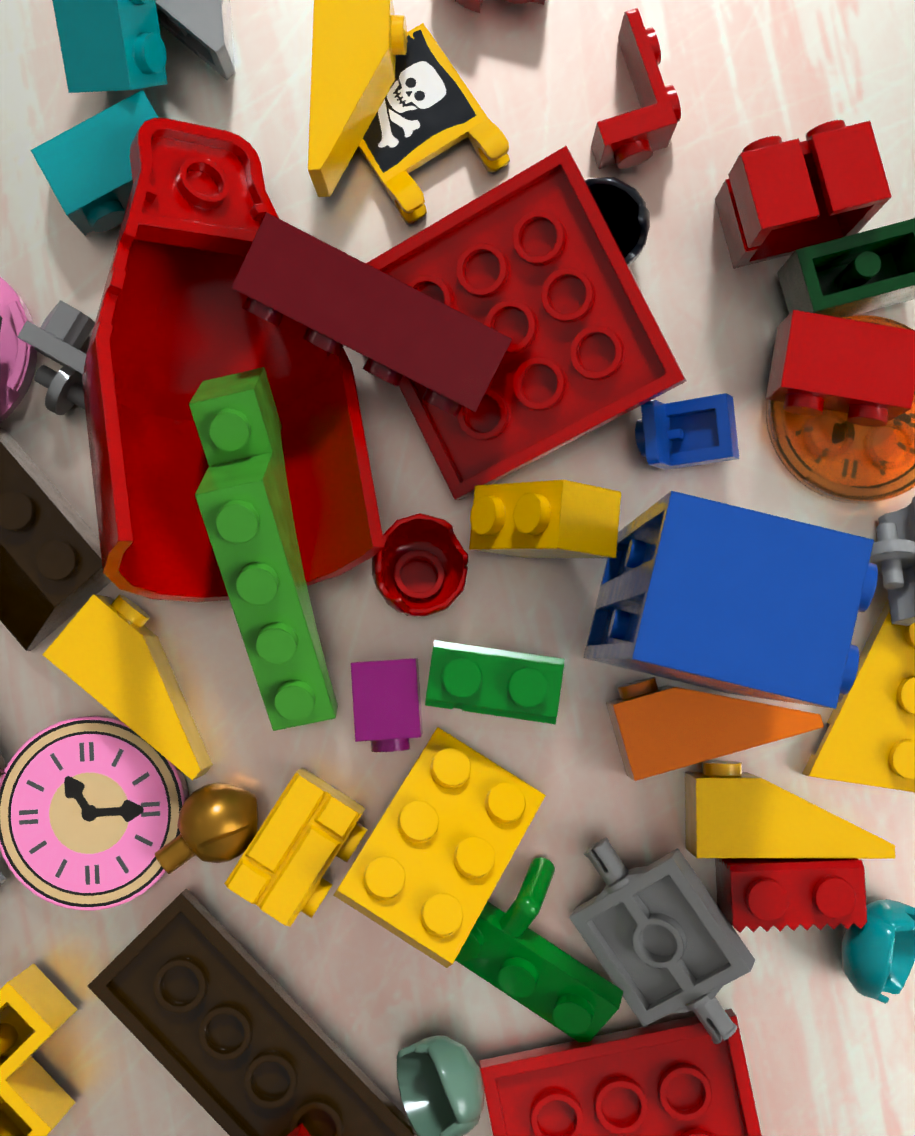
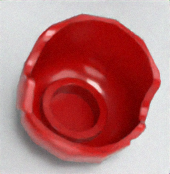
(420, 566)

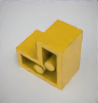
(28, 1017)

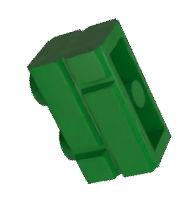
(494, 682)

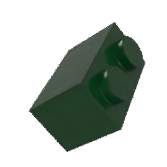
(852, 272)

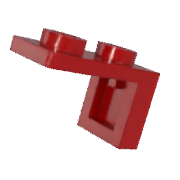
(638, 133)

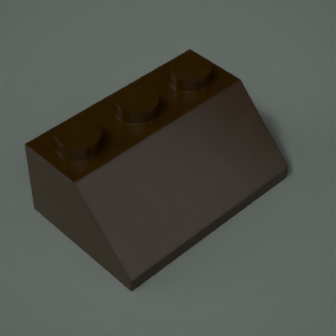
(45, 551)

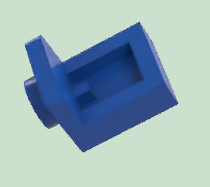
(688, 432)

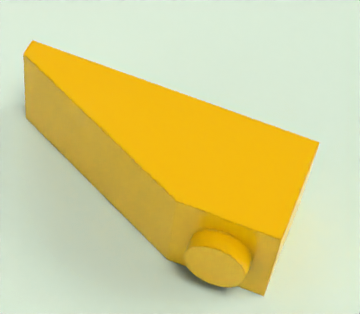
(350, 78)
(129, 674)
(749, 817)

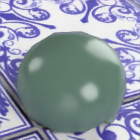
(440, 1087)

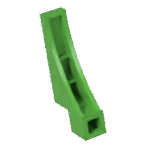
(257, 546)

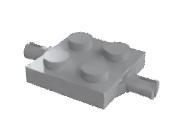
(662, 939)

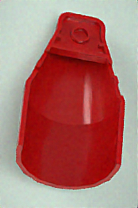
(178, 322)

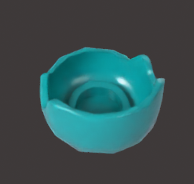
(881, 951)

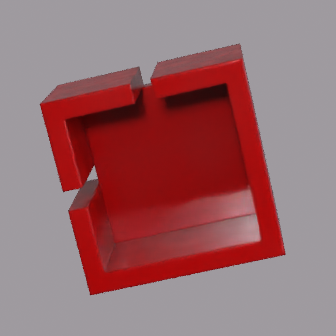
(801, 191)

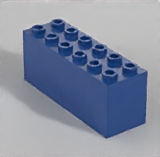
(734, 601)

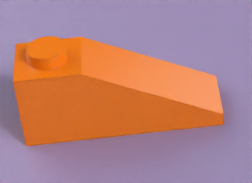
(682, 727)

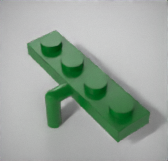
(534, 969)

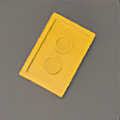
(440, 847)

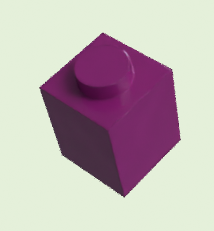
(387, 703)

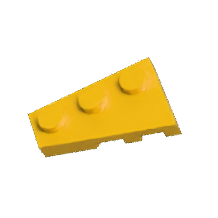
(875, 721)

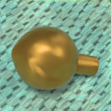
(213, 825)

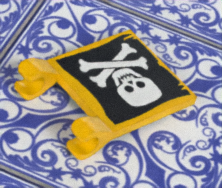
(421, 119)

